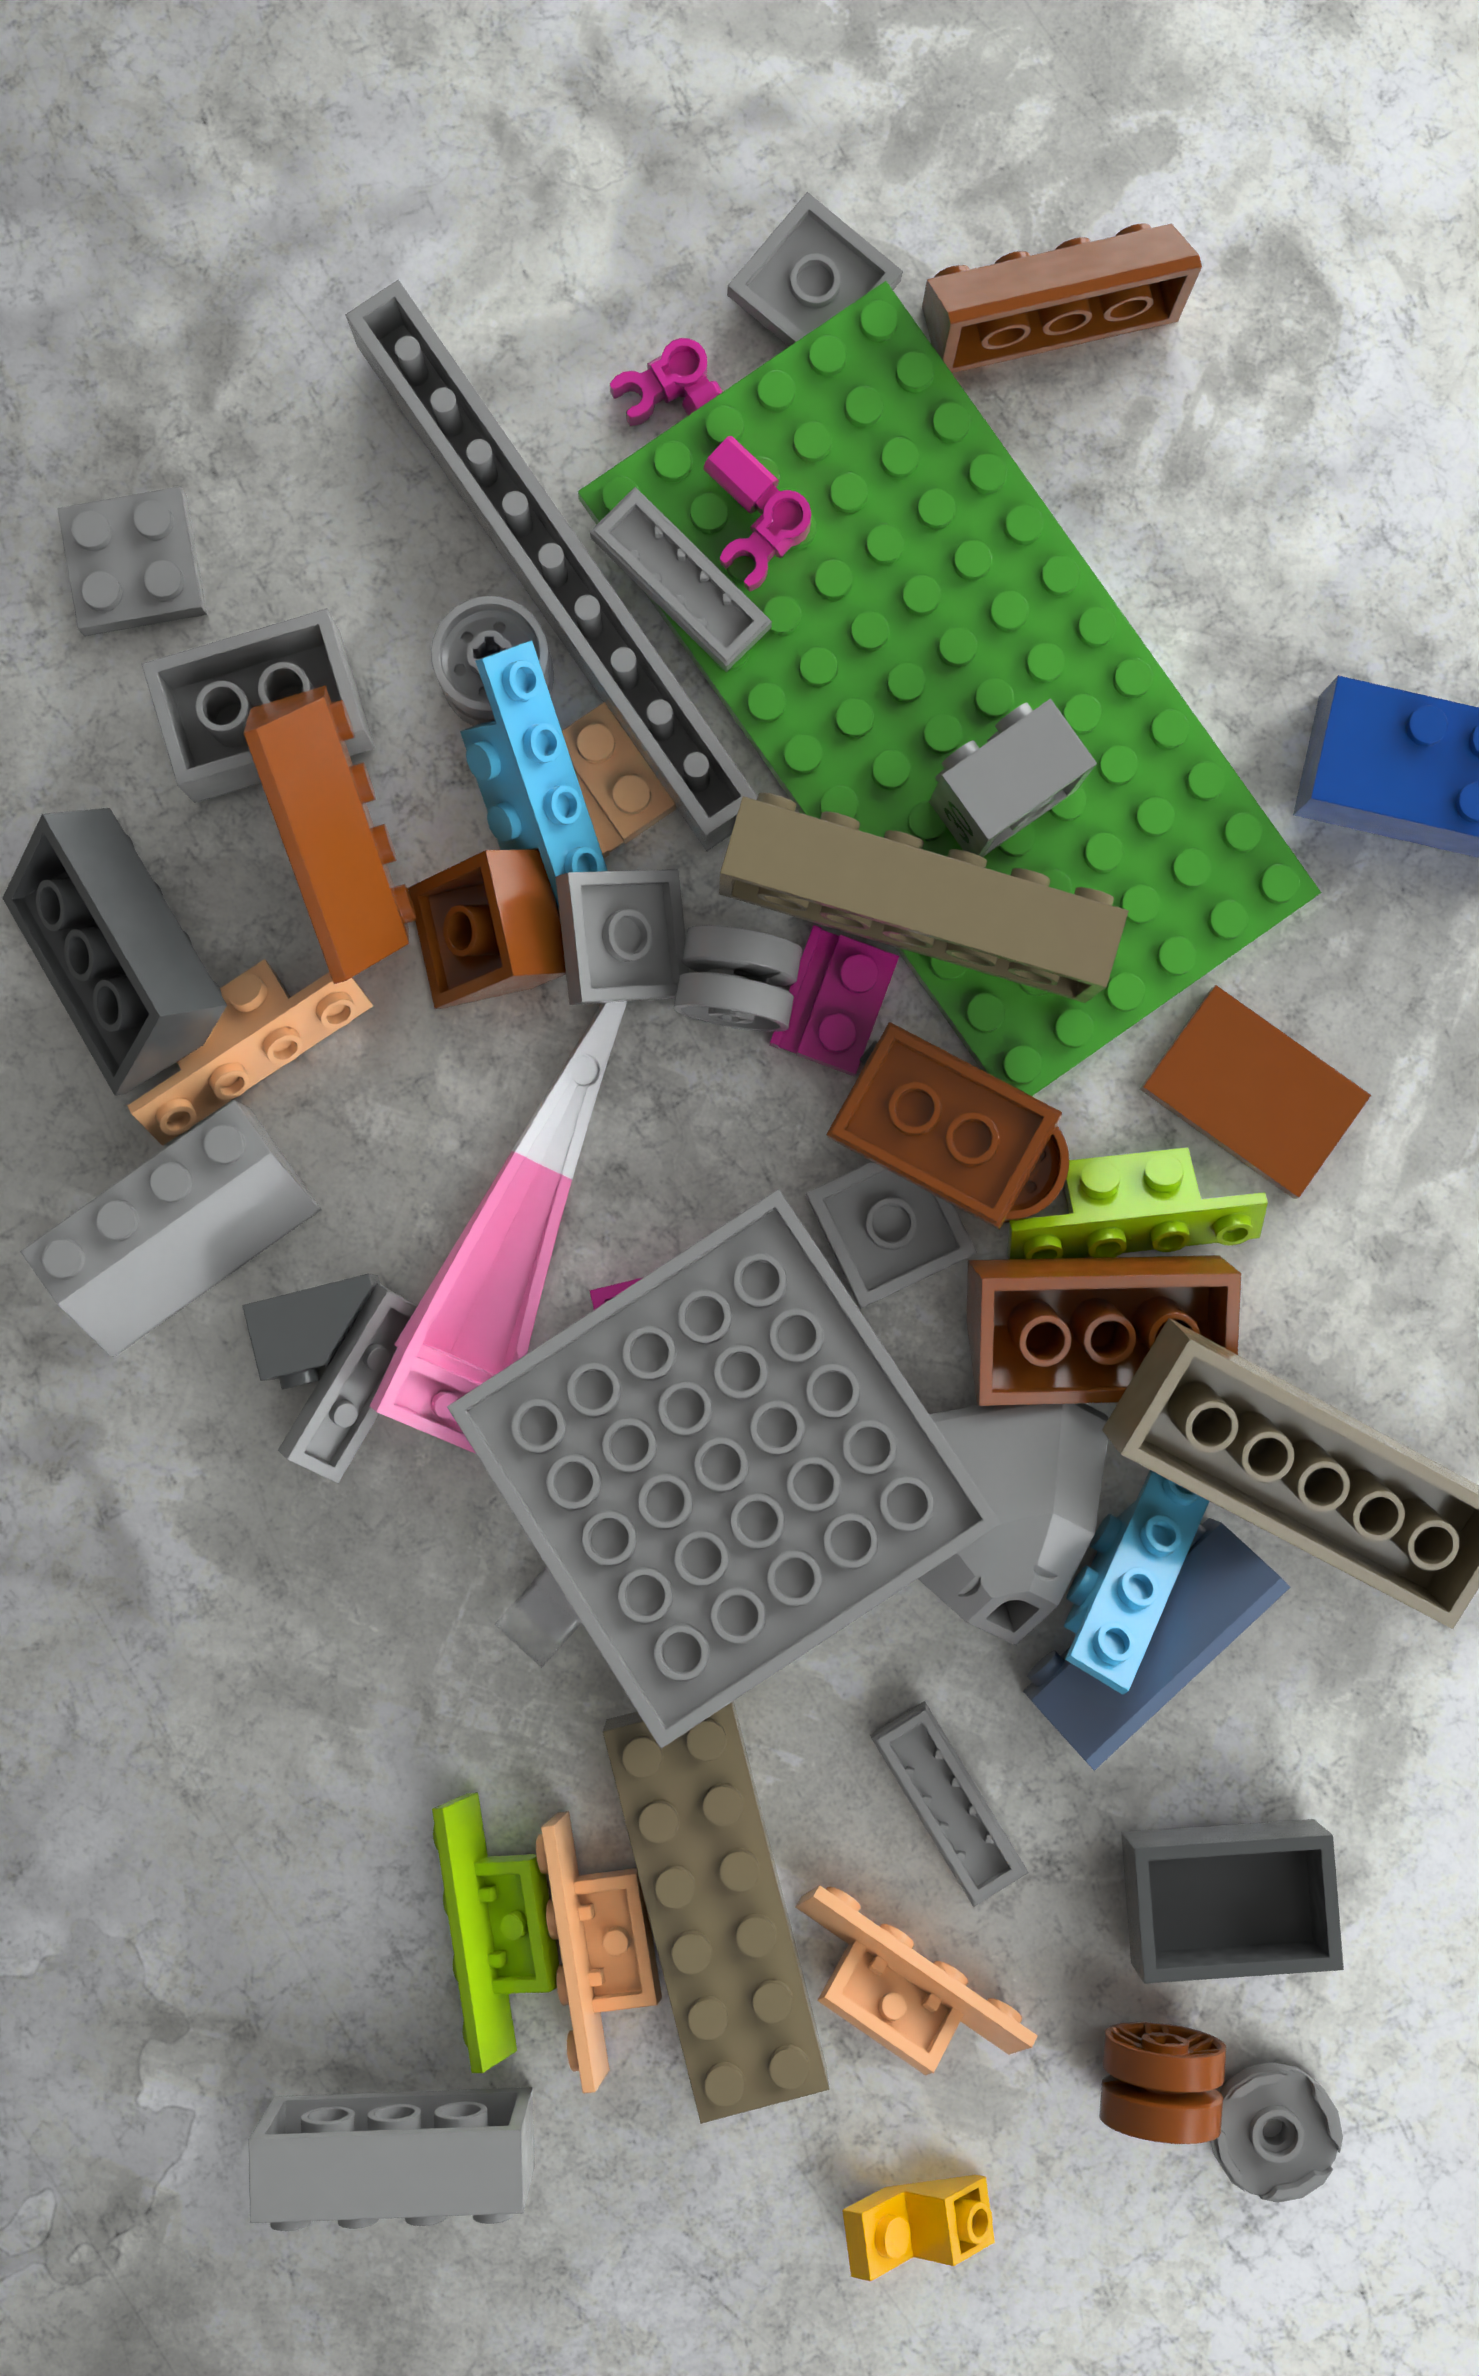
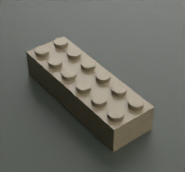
(921, 899)
(1302, 1472)
(717, 1914)

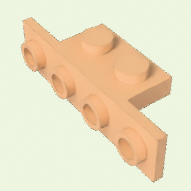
(249, 1042)
(602, 1946)
(899, 1993)

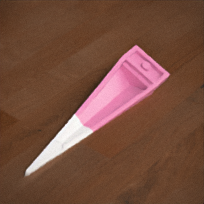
(492, 1282)

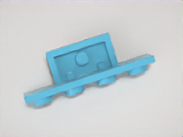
(528, 768)
(1130, 1580)

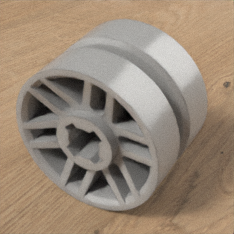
(476, 631)
(737, 978)

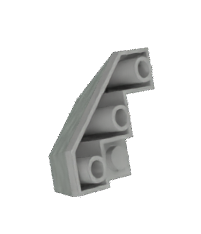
(1044, 1484)

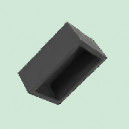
(1232, 1901)

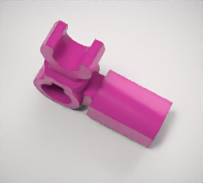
(674, 374)
(784, 514)

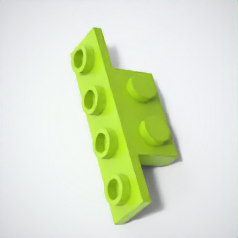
(1133, 1207)
(495, 1929)

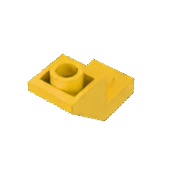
(920, 2220)

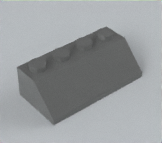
(111, 947)

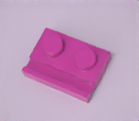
(836, 1000)

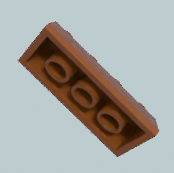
(1059, 296)
(329, 830)
(1087, 1323)

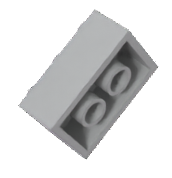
(209, 691)

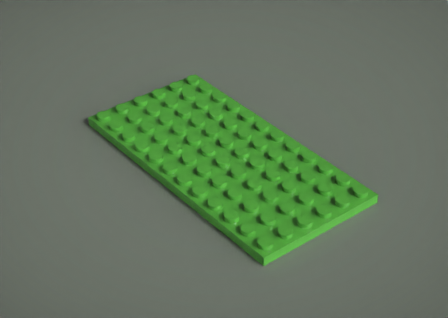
(922, 621)

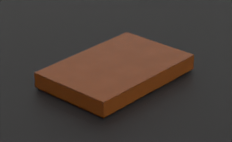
(1255, 1092)
(944, 1125)

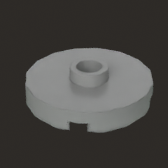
(1294, 2159)

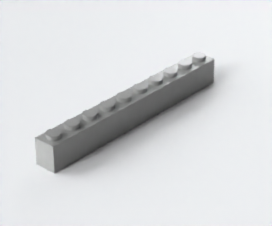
(550, 562)

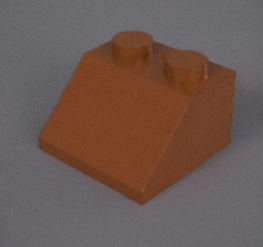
(488, 927)

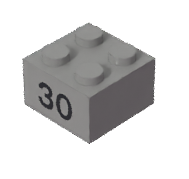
(1011, 779)

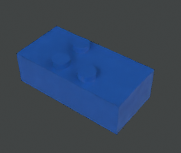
(1394, 766)

